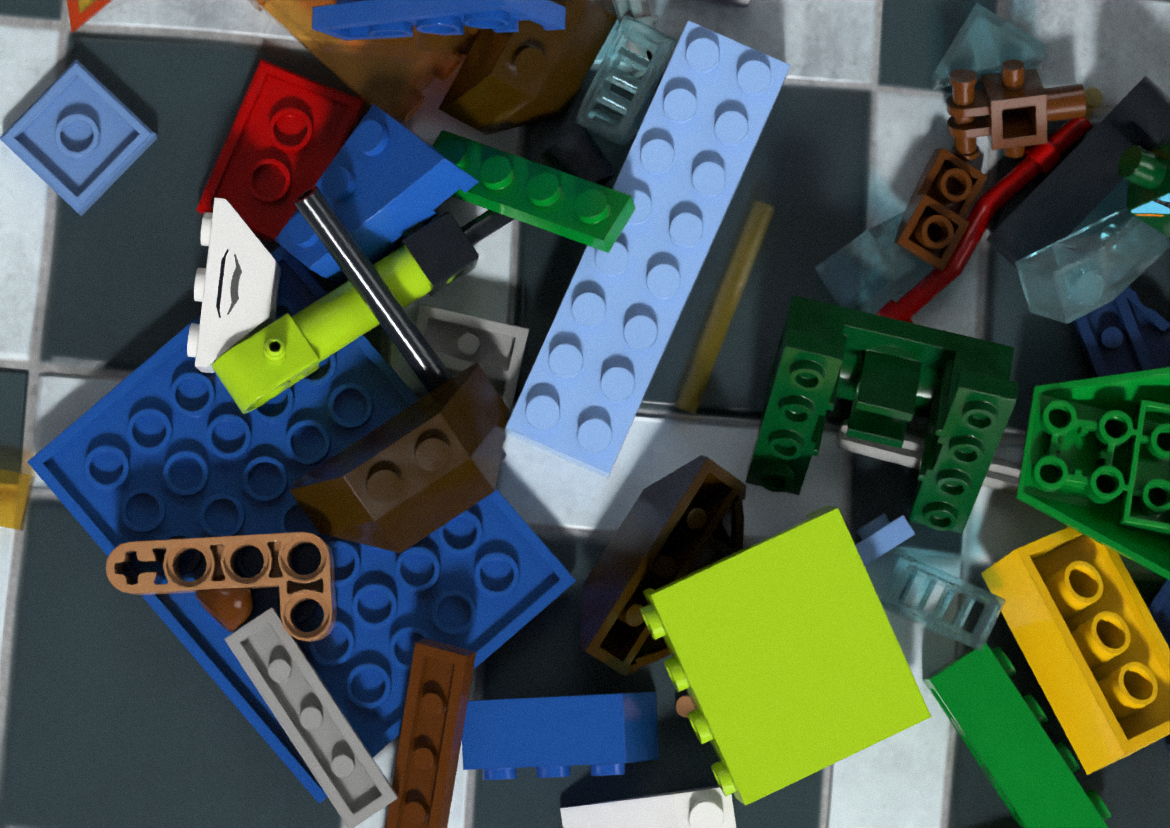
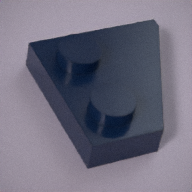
(1124, 337)

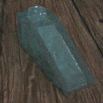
(1089, 266)

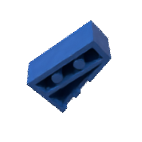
(379, 189)
(560, 734)

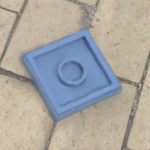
(78, 137)

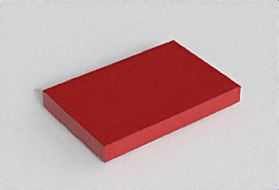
(279, 147)

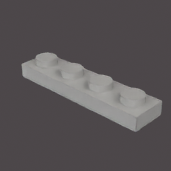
(311, 718)

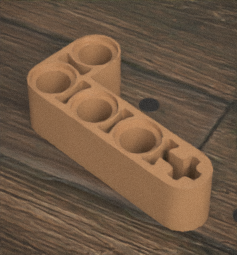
(220, 560)

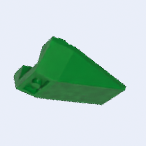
(1103, 461)

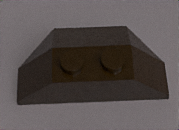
(530, 72)
(411, 468)
(668, 533)

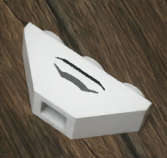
(235, 287)

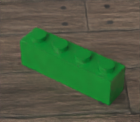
(1011, 745)

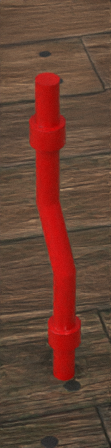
(1038, 160)

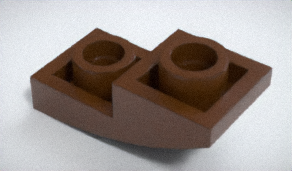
(939, 208)

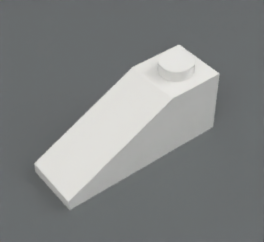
(677, 809)

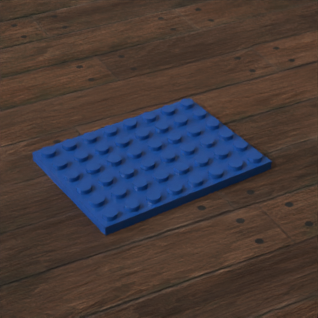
(183, 462)

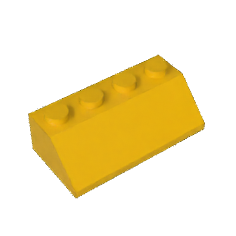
(1087, 643)

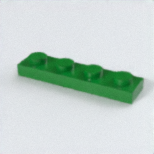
(538, 193)

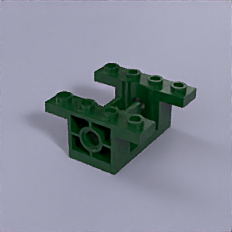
(889, 375)

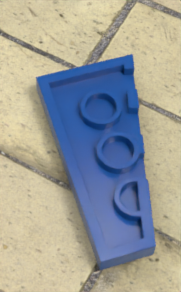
(445, 17)

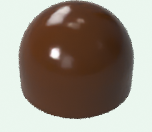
(227, 605)

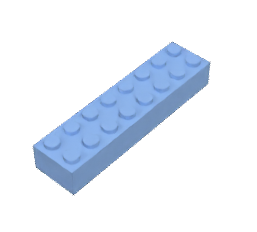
(631, 299)

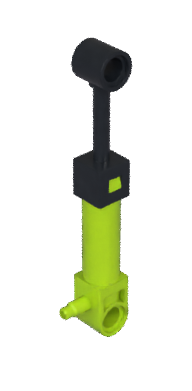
(422, 265)

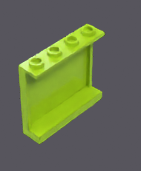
(785, 657)

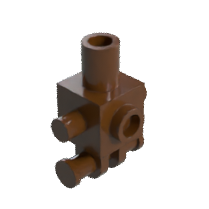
(1007, 109)

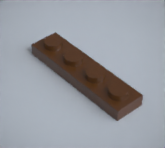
(431, 735)

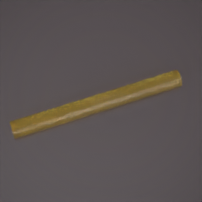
(724, 307)

